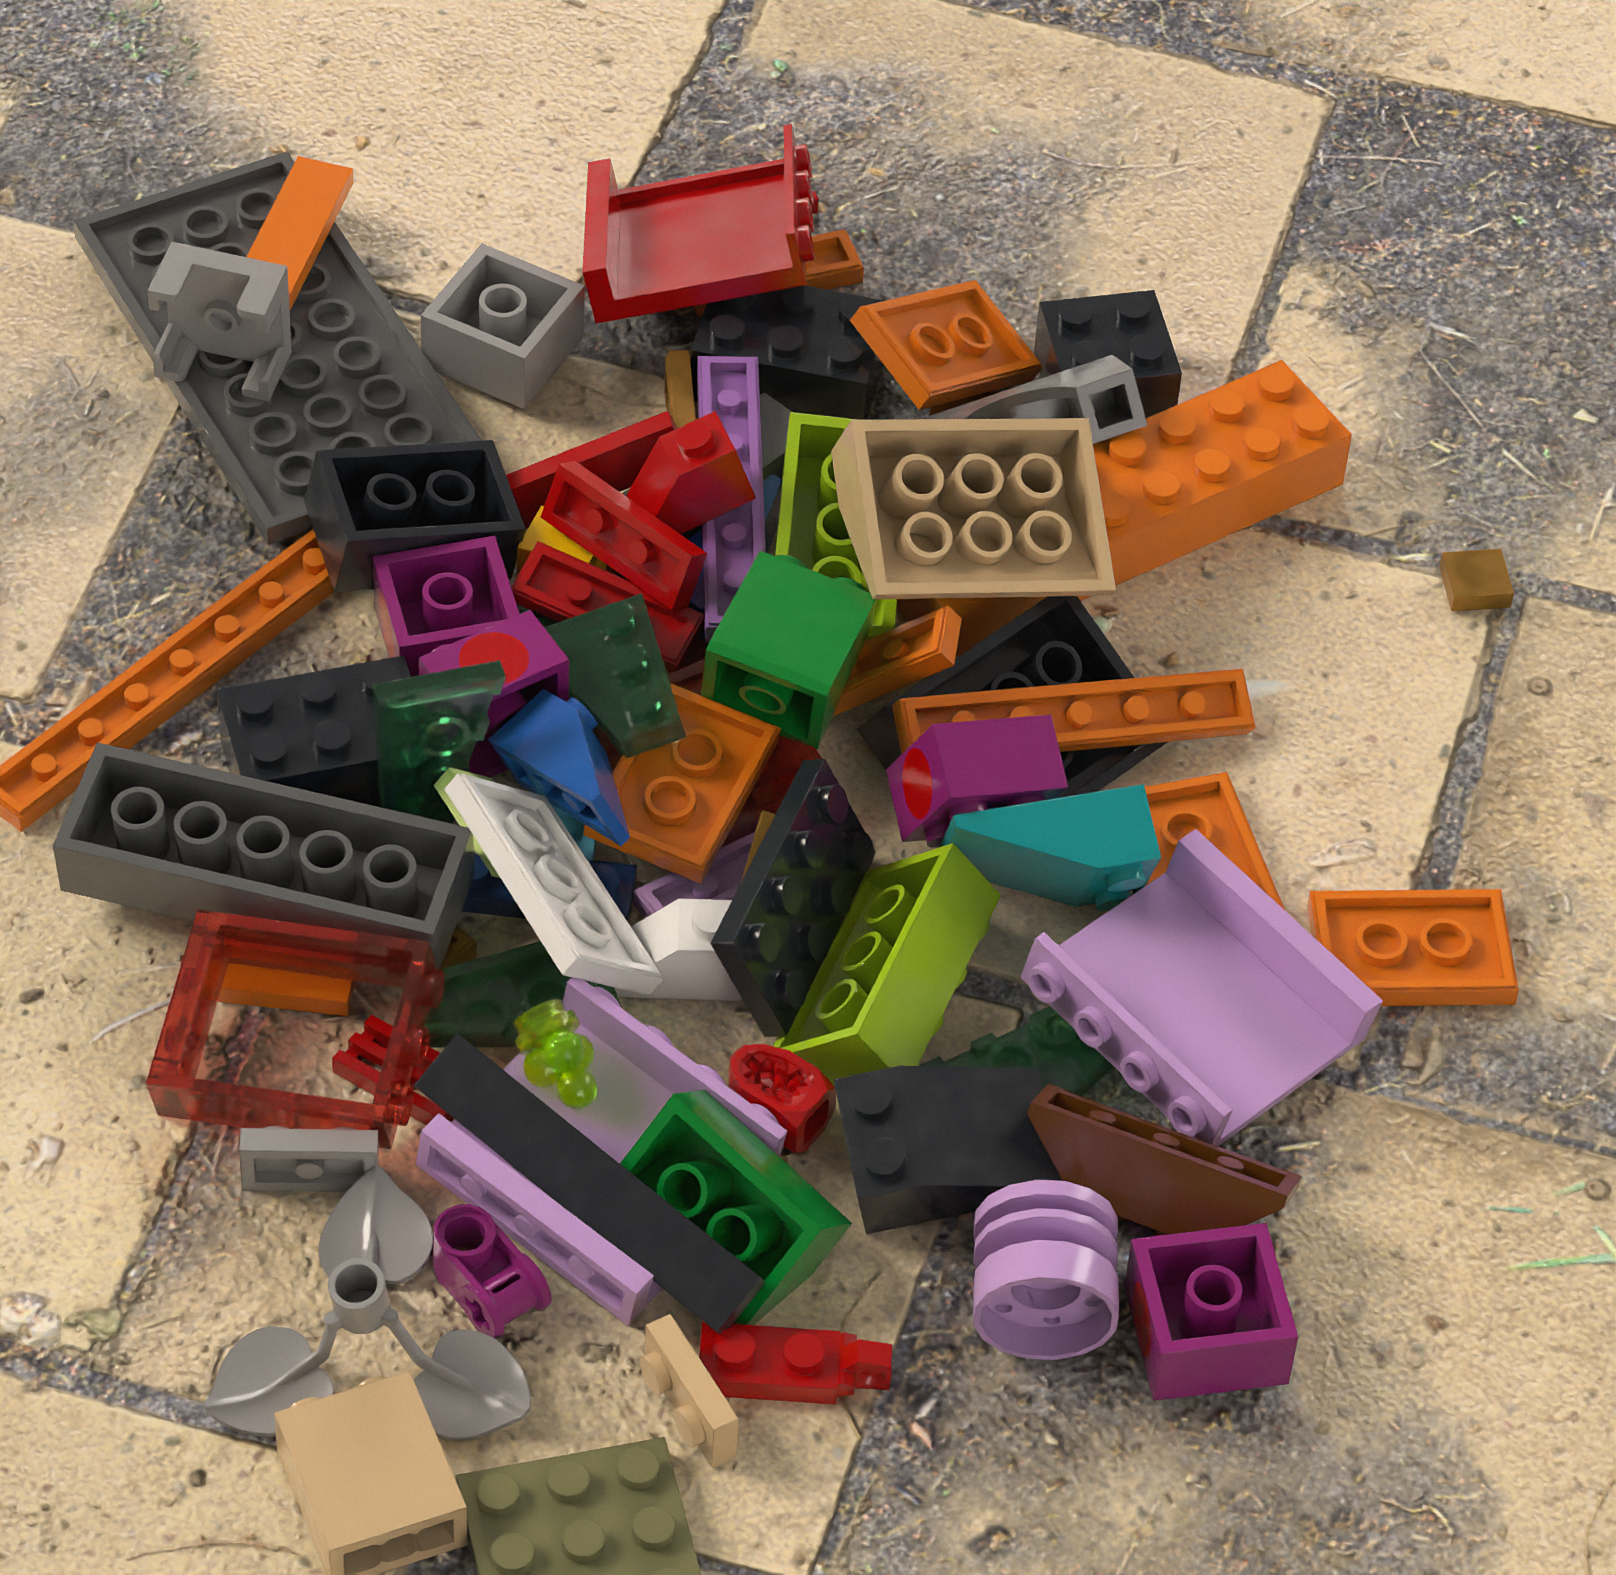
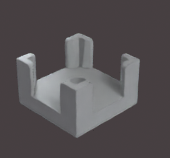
(222, 308)

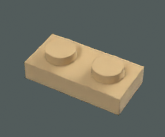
(698, 1404)

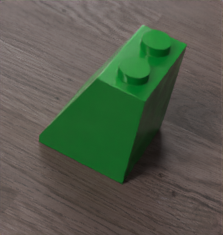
(788, 646)

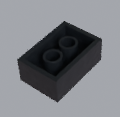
(804, 348)
(406, 500)
(309, 729)

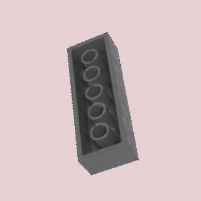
(233, 844)

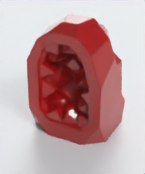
(787, 1087)

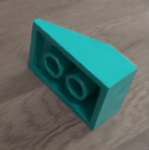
(1064, 848)

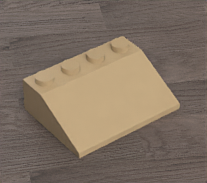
(974, 507)

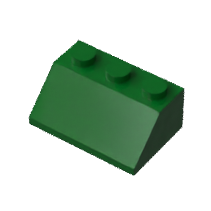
(737, 1194)

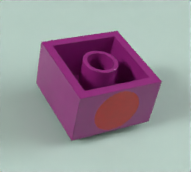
(439, 596)
(529, 662)
(973, 769)
(1210, 1311)

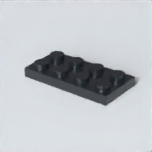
(793, 898)

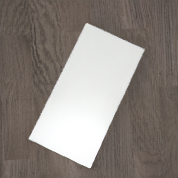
(554, 885)

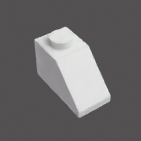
(681, 949)

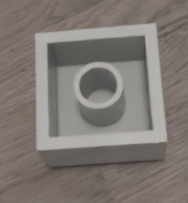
(503, 325)

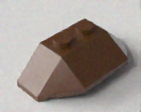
(1155, 1171)

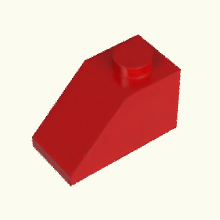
(692, 476)

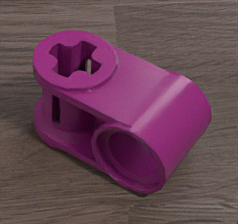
(494, 1278)

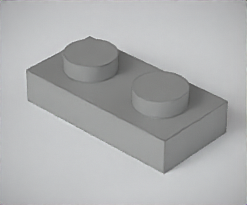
(306, 1158)

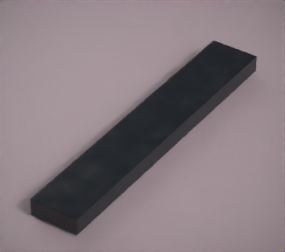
(590, 1184)

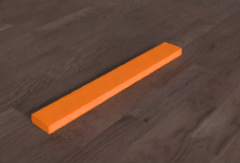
(164, 680)

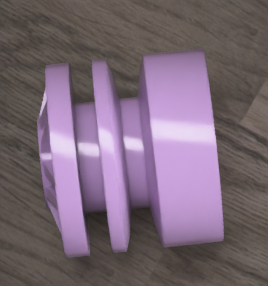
(1045, 1270)

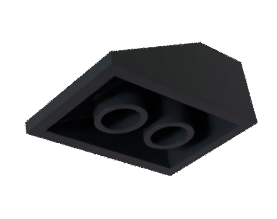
(938, 1139)

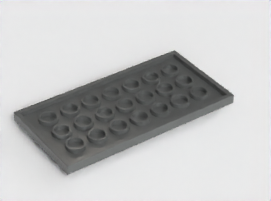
(352, 360)

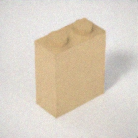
(371, 1477)

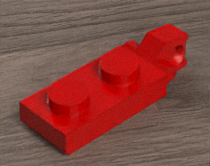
(793, 1363)

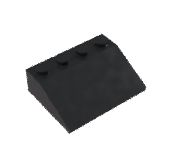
(1041, 647)

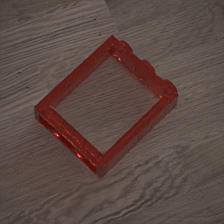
(304, 949)

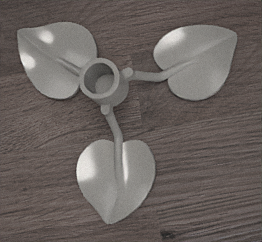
(370, 1242)

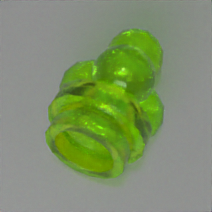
(556, 1053)

